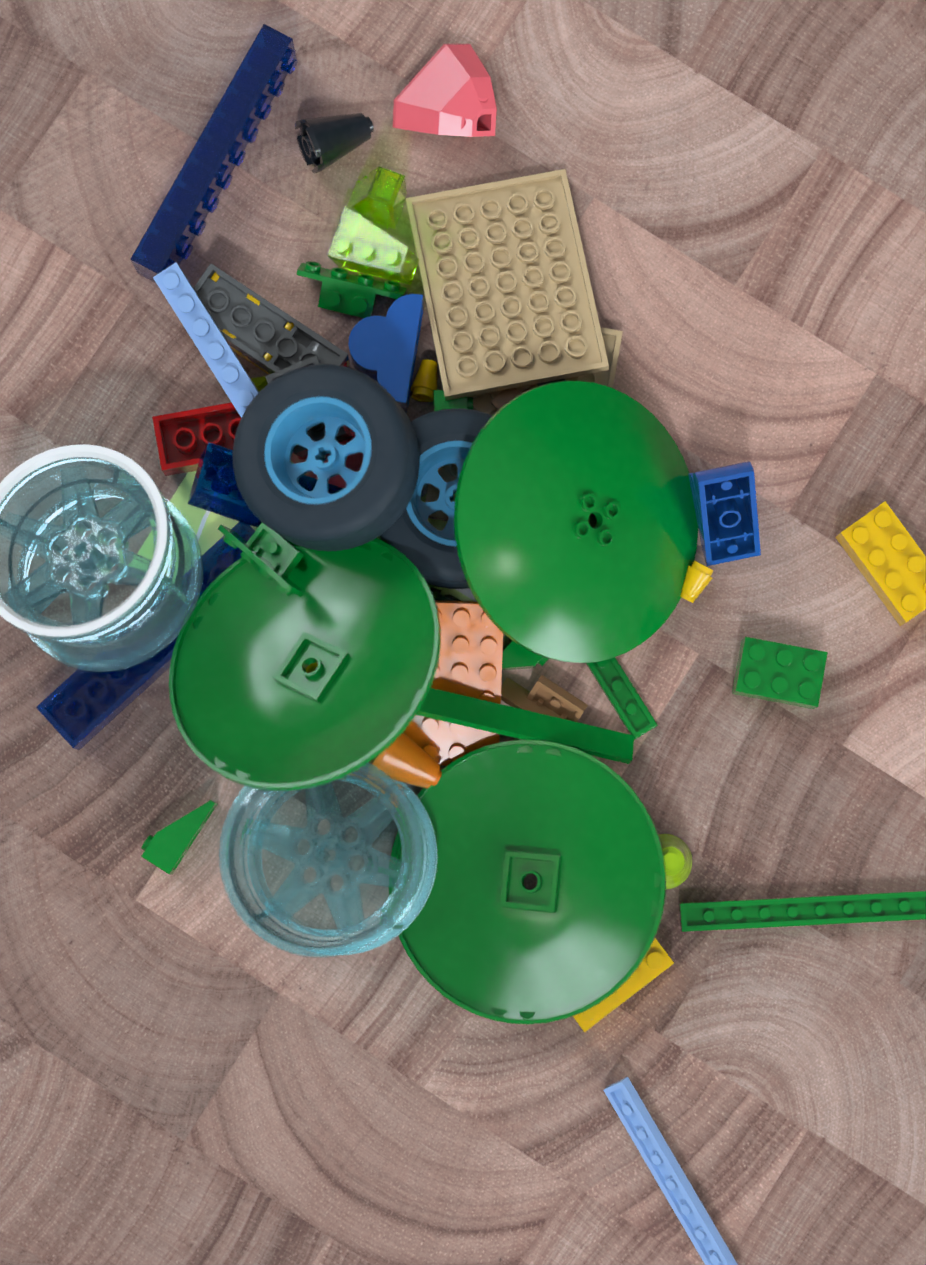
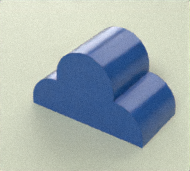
(388, 346)
(726, 512)

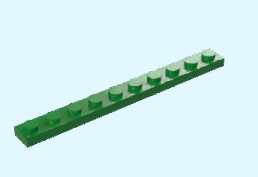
(802, 911)

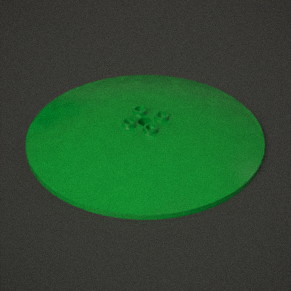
(527, 530)
(246, 652)
(597, 893)

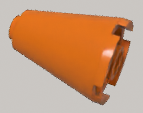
(408, 763)

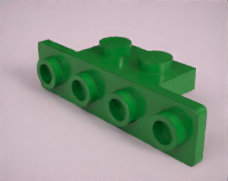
(349, 292)
(271, 552)

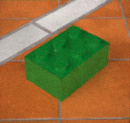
(779, 673)

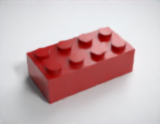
(186, 433)

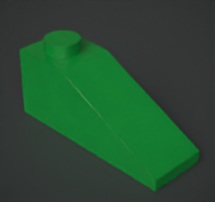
(173, 842)

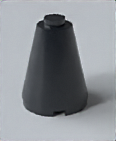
(331, 138)

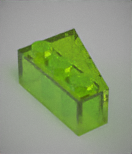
(380, 197)
(371, 251)

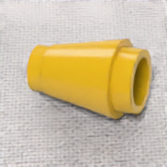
(425, 381)
(695, 581)

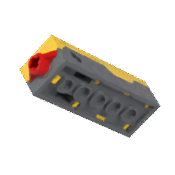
(259, 328)

